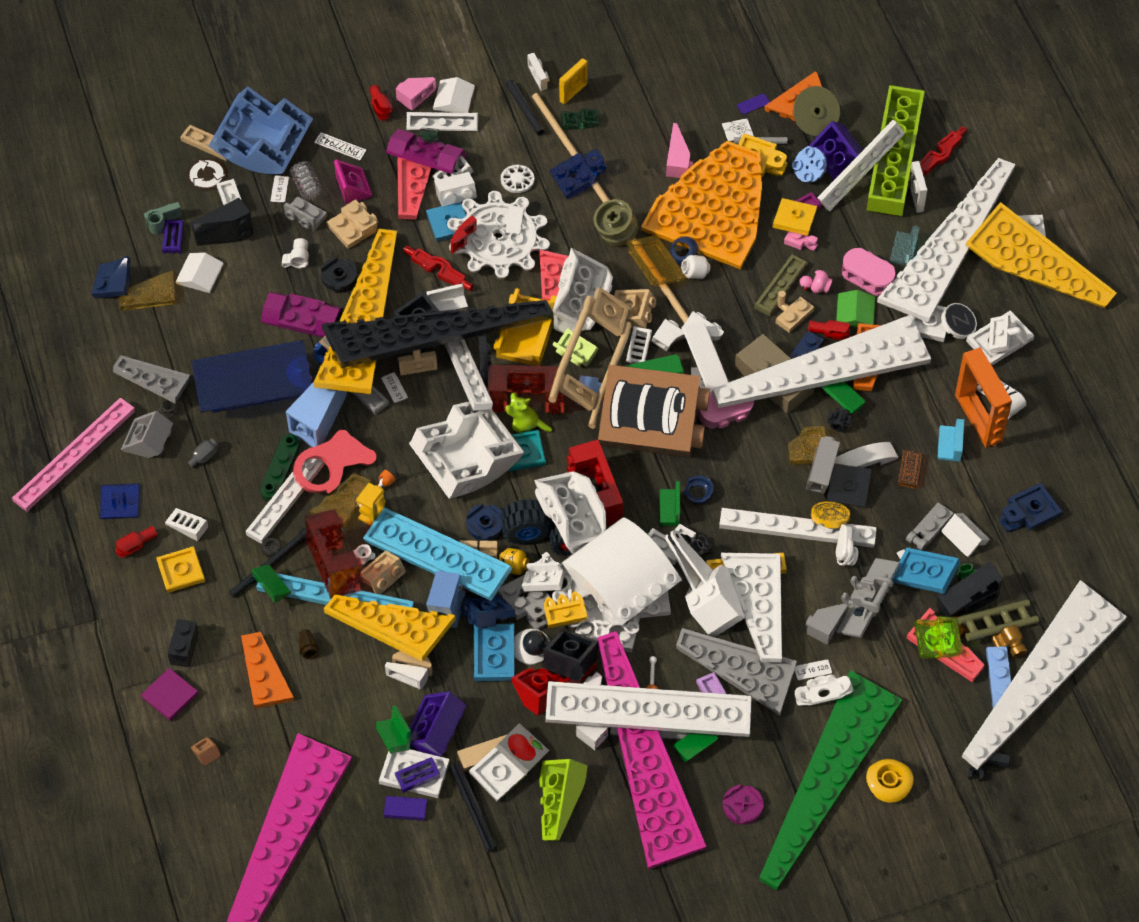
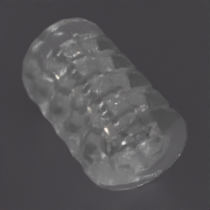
(306, 180)

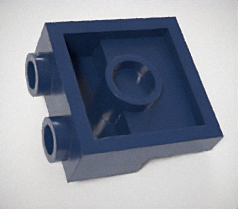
(485, 612)

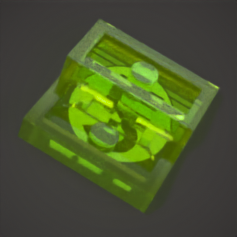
(938, 637)

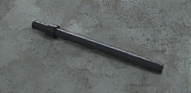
(271, 561)

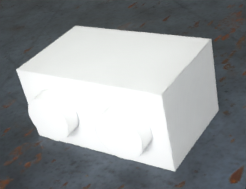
(455, 189)

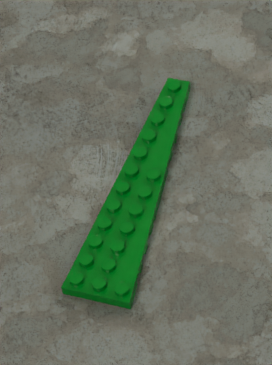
(844, 744)

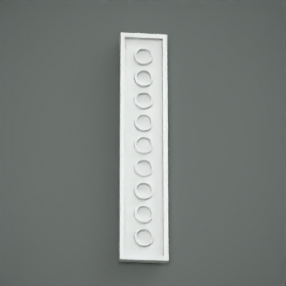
(648, 709)

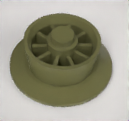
(815, 109)

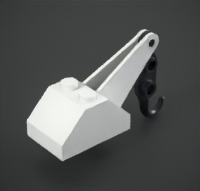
(711, 592)

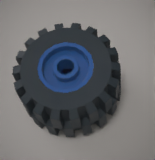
(525, 522)

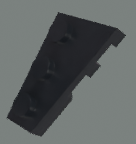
(484, 359)

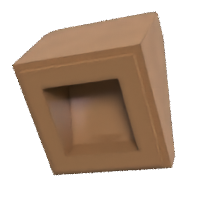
(206, 751)

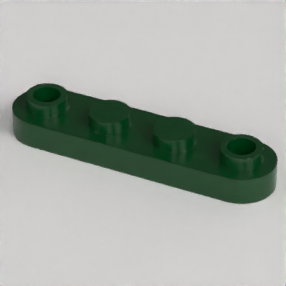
(280, 466)

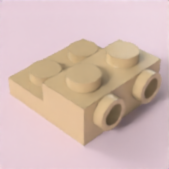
(353, 224)
(639, 305)

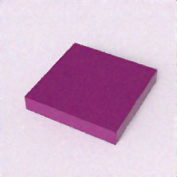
(169, 694)

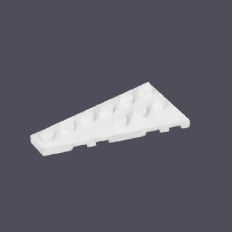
(759, 592)

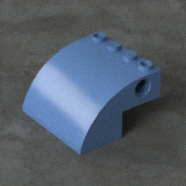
(260, 133)

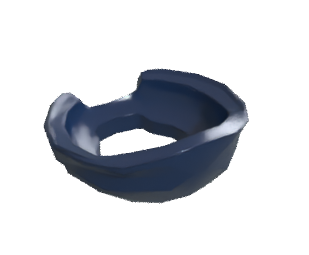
(693, 248)
(699, 481)

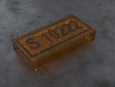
(910, 469)

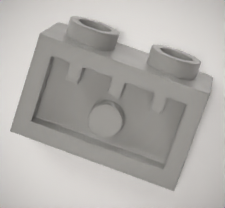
(305, 213)

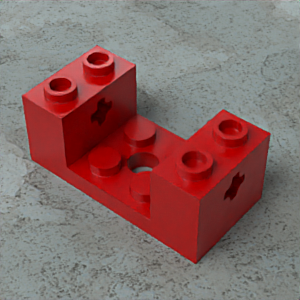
(591, 462)

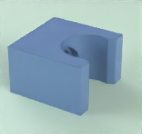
(445, 596)

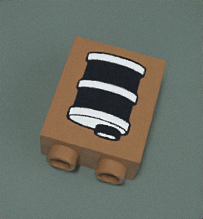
(652, 411)

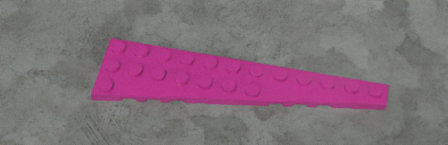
(658, 799)
(298, 802)

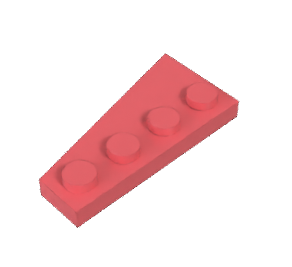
(411, 187)
(965, 664)

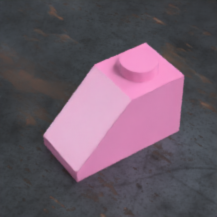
(415, 91)

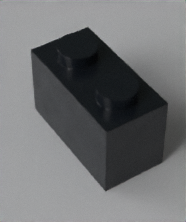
(183, 643)

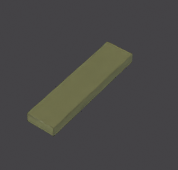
(782, 282)

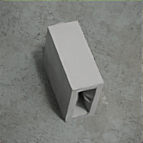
(822, 465)

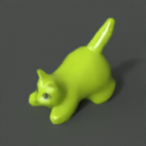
(524, 416)

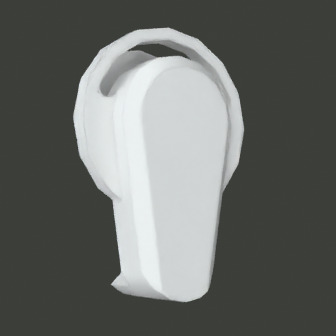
(845, 549)

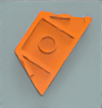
(785, 102)

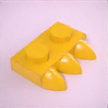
(565, 611)

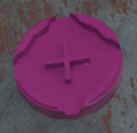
(743, 804)

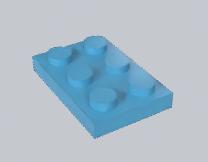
(926, 570)
(494, 653)

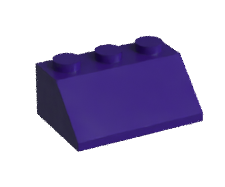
(838, 147)
(435, 723)

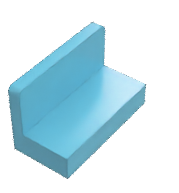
(951, 441)

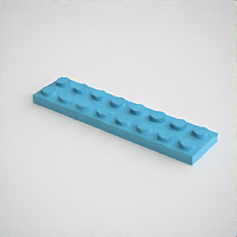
(437, 553)

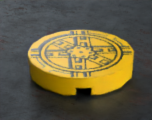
(830, 514)

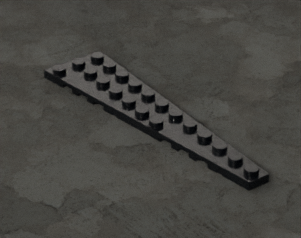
(407, 333)

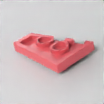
(551, 268)

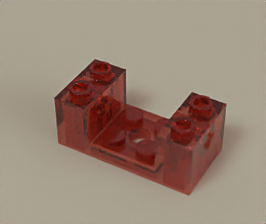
(523, 380)
(340, 572)

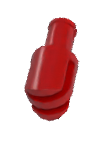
(380, 103)
(831, 329)
(134, 541)

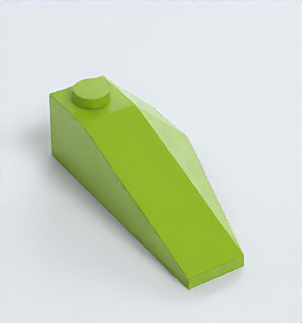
(561, 786)

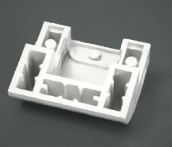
(466, 449)
(622, 571)

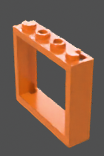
(974, 370)

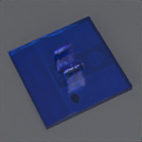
(119, 501)

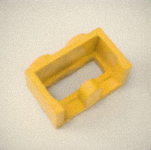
(372, 503)

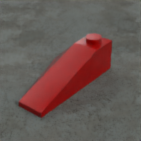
(533, 686)

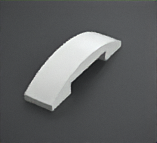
(868, 455)

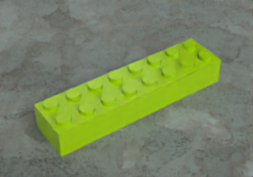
(893, 170)

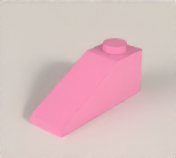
(678, 155)

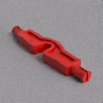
(945, 146)
(430, 263)

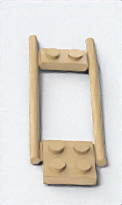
(610, 314)

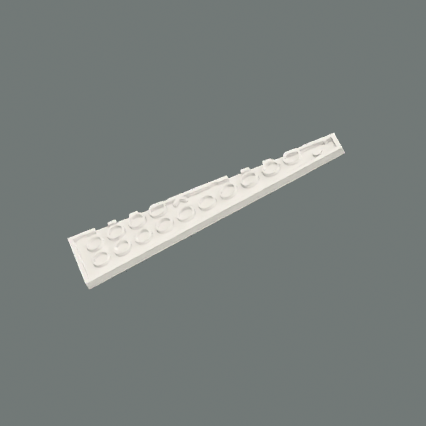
(930, 272)
(863, 355)
(1066, 644)

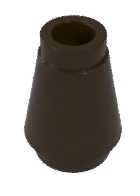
(307, 644)

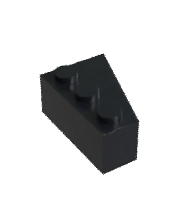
(971, 592)

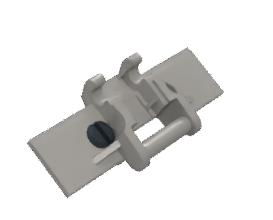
(867, 597)

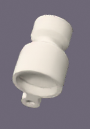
(299, 255)

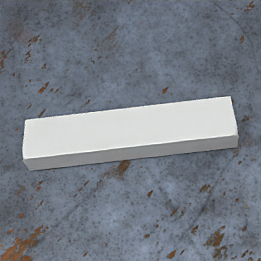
(442, 121)
(705, 355)

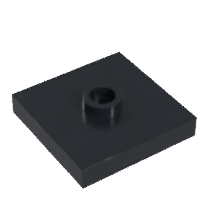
(849, 485)

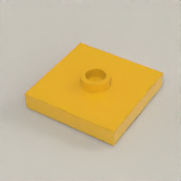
(573, 81)
(794, 217)
(180, 569)

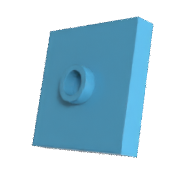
(439, 217)

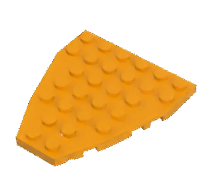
(713, 205)

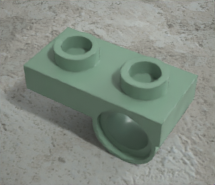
(156, 218)

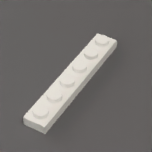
(861, 165)
(469, 375)
(282, 502)

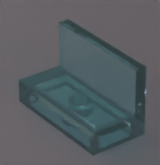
(904, 246)

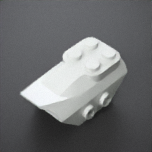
(578, 279)
(573, 507)

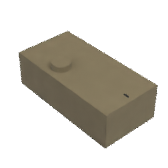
(764, 354)

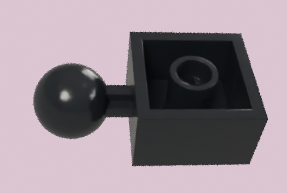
(566, 654)

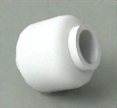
(695, 267)

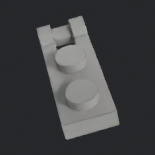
(930, 526)

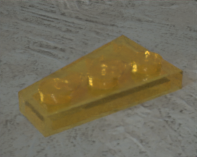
(150, 293)
(344, 498)

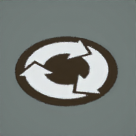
(206, 173)

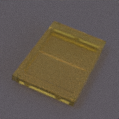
(655, 260)

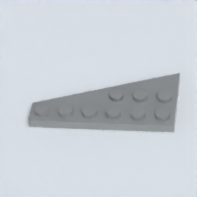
(740, 667)

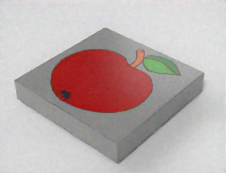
(522, 749)

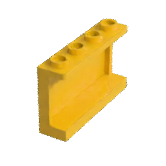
(525, 342)

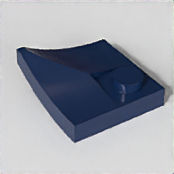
(112, 279)

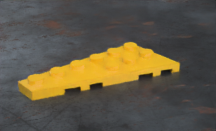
(392, 624)

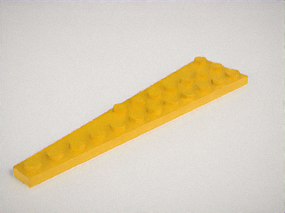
(365, 303)

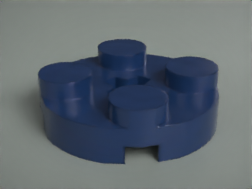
(484, 532)

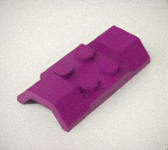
(431, 154)
(298, 313)

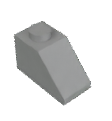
(825, 622)

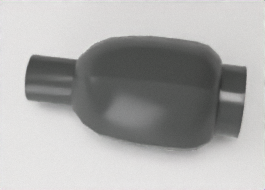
(203, 452)

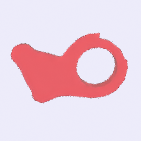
(336, 453)

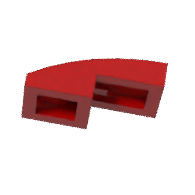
(459, 238)

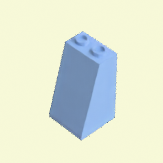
(314, 414)

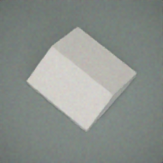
(454, 95)
(200, 272)

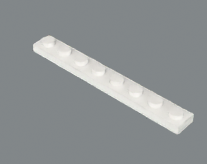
(791, 527)

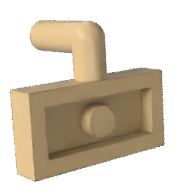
(792, 314)
(417, 362)

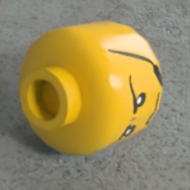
(516, 559)

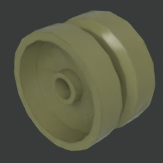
(616, 222)

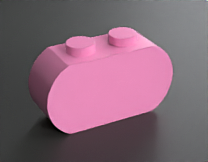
(867, 271)
(722, 416)

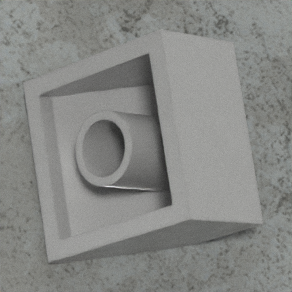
(147, 435)

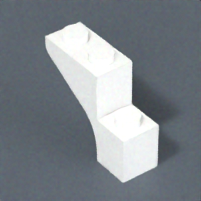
(670, 333)
(592, 735)

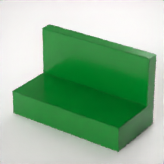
(670, 506)
(395, 732)

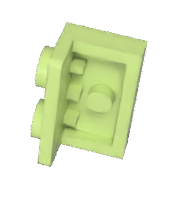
(583, 351)

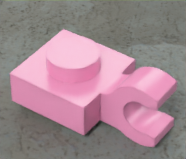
(798, 241)

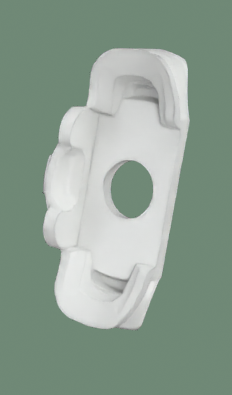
(810, 694)

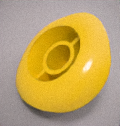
(889, 780)

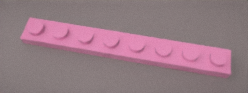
(73, 454)

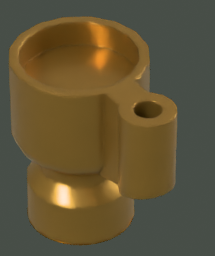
(1011, 638)

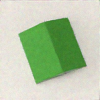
(855, 308)

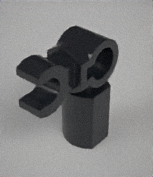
(997, 759)

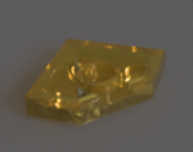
(804, 446)

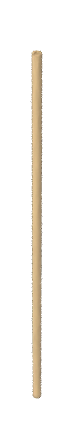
(602, 195)

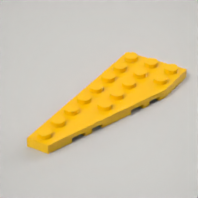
(1021, 250)

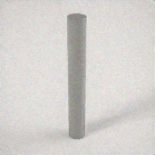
(776, 140)

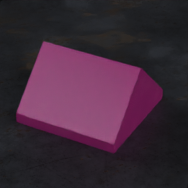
(351, 182)

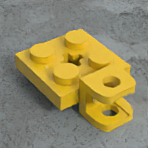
(770, 157)

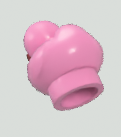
(820, 282)

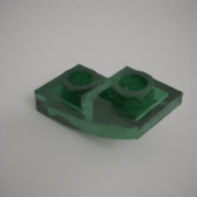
(579, 120)
(429, 134)

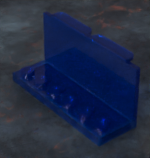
(251, 377)

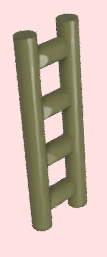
(992, 629)

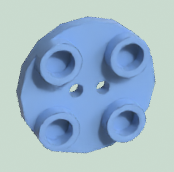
(804, 160)

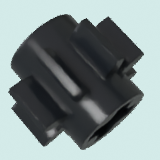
(839, 419)

